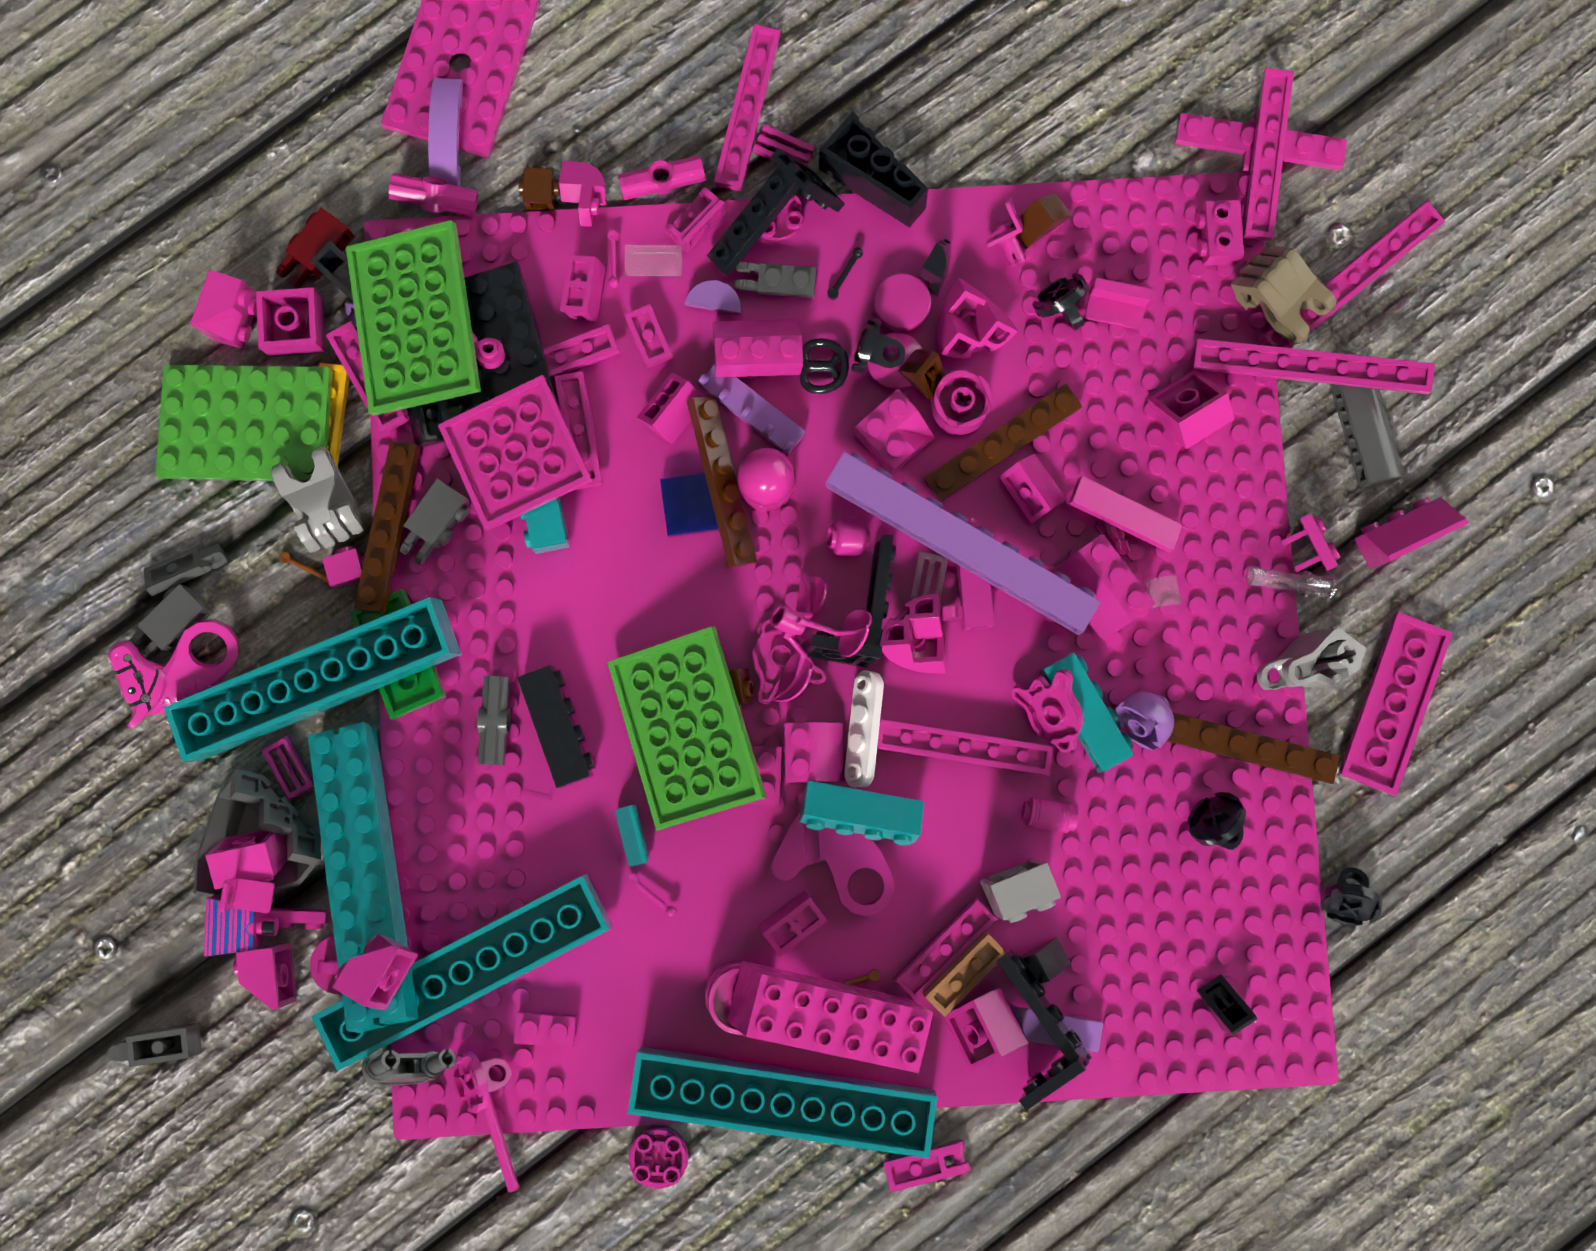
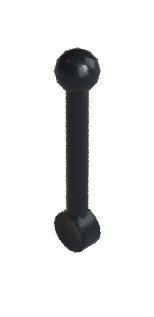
(833, 291)

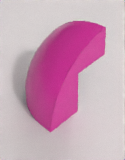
(971, 323)
(916, 636)

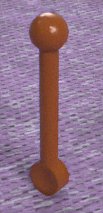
(286, 558)
(873, 975)

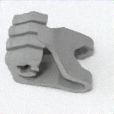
(321, 504)
(1338, 656)

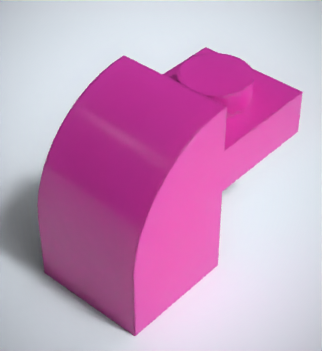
(582, 185)

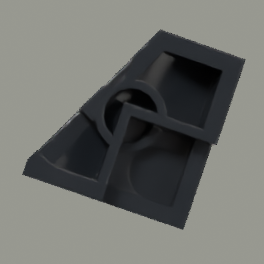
(937, 266)

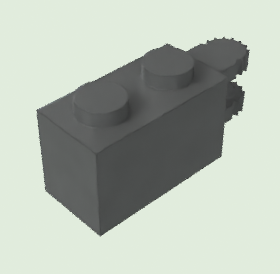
(435, 519)
(169, 619)
(158, 1045)

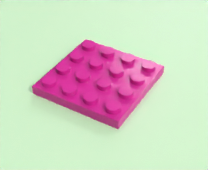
(515, 453)

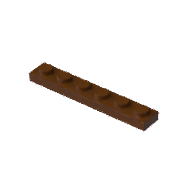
(1002, 443)
(721, 481)
(387, 528)
(1254, 749)

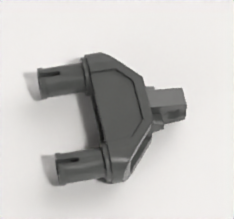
(406, 1068)

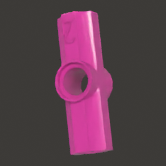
(680, 173)
(433, 194)

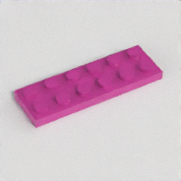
(1395, 704)

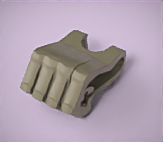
(1282, 286)

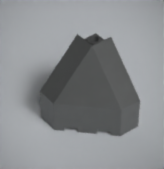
(251, 805)

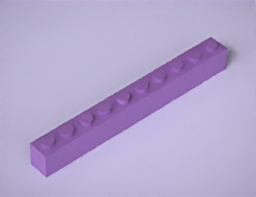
(963, 543)

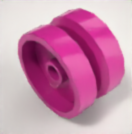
(719, 994)

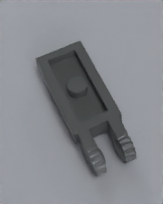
(778, 279)

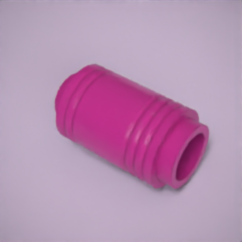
(1050, 815)

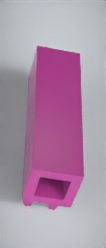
(974, 598)

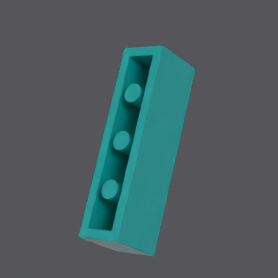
(546, 528)
(1099, 732)
(861, 813)

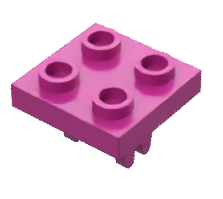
(1325, 552)

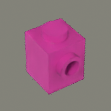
(344, 567)

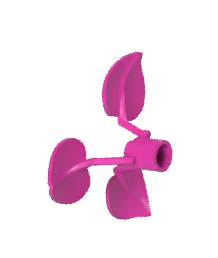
(810, 600)

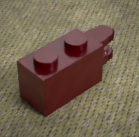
(302, 247)

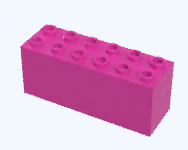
(829, 1017)

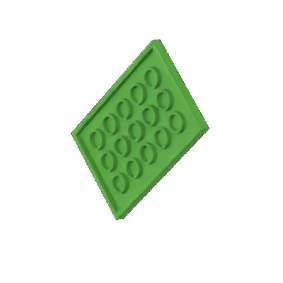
(413, 318)
(241, 421)
(686, 728)

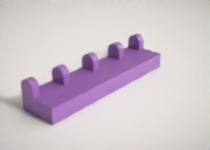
(753, 410)

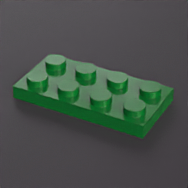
(412, 691)

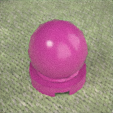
(766, 479)

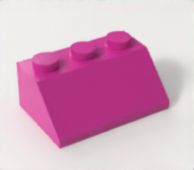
(757, 348)
(1408, 531)
(1107, 575)

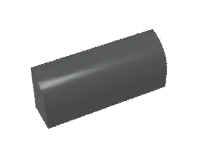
(1367, 434)

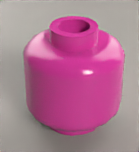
(847, 537)

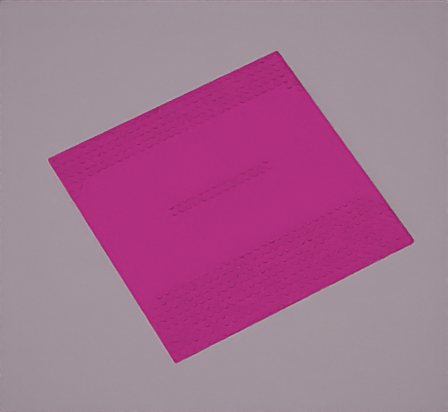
(1140, 899)

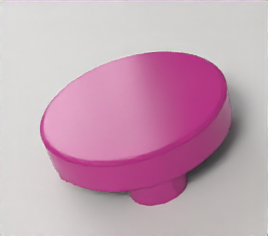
(902, 302)
(658, 1157)

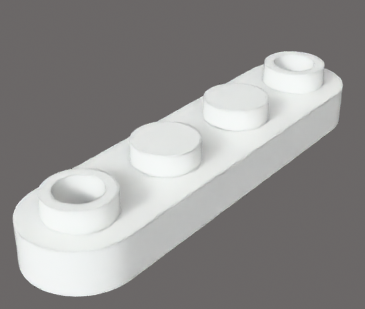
(864, 729)

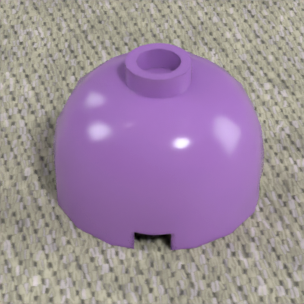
(1147, 719)

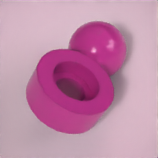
(492, 359)

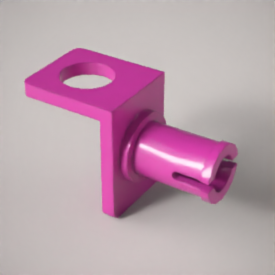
(1008, 238)
(247, 895)

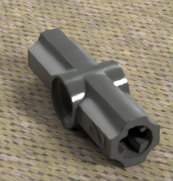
(494, 720)

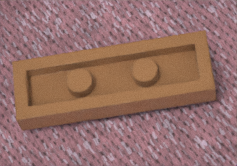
(964, 973)

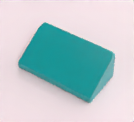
(632, 835)

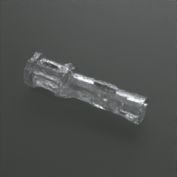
(1303, 583)

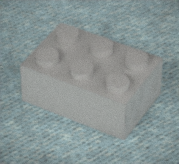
(1021, 890)

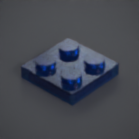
(687, 505)

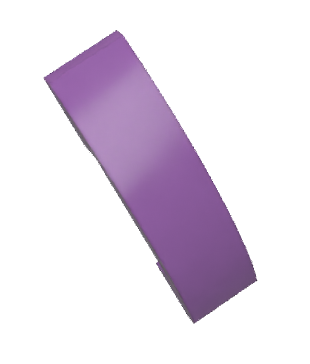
(444, 129)
(1087, 1029)

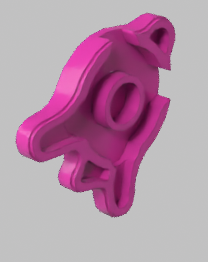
(770, 658)
(1052, 709)

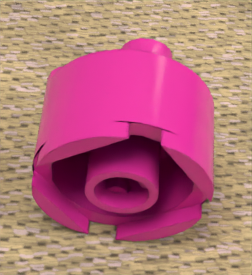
(967, 388)

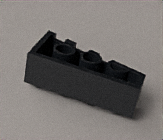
(872, 171)

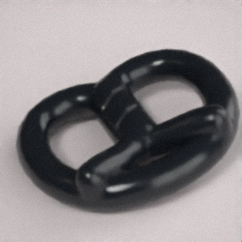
(824, 366)

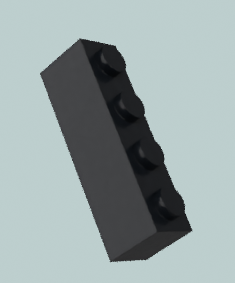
(555, 726)

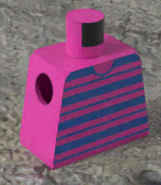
(234, 929)

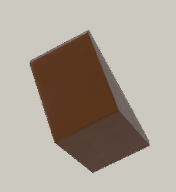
(1042, 218)
(923, 371)

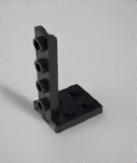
(766, 205)
(825, 647)
(1050, 1016)

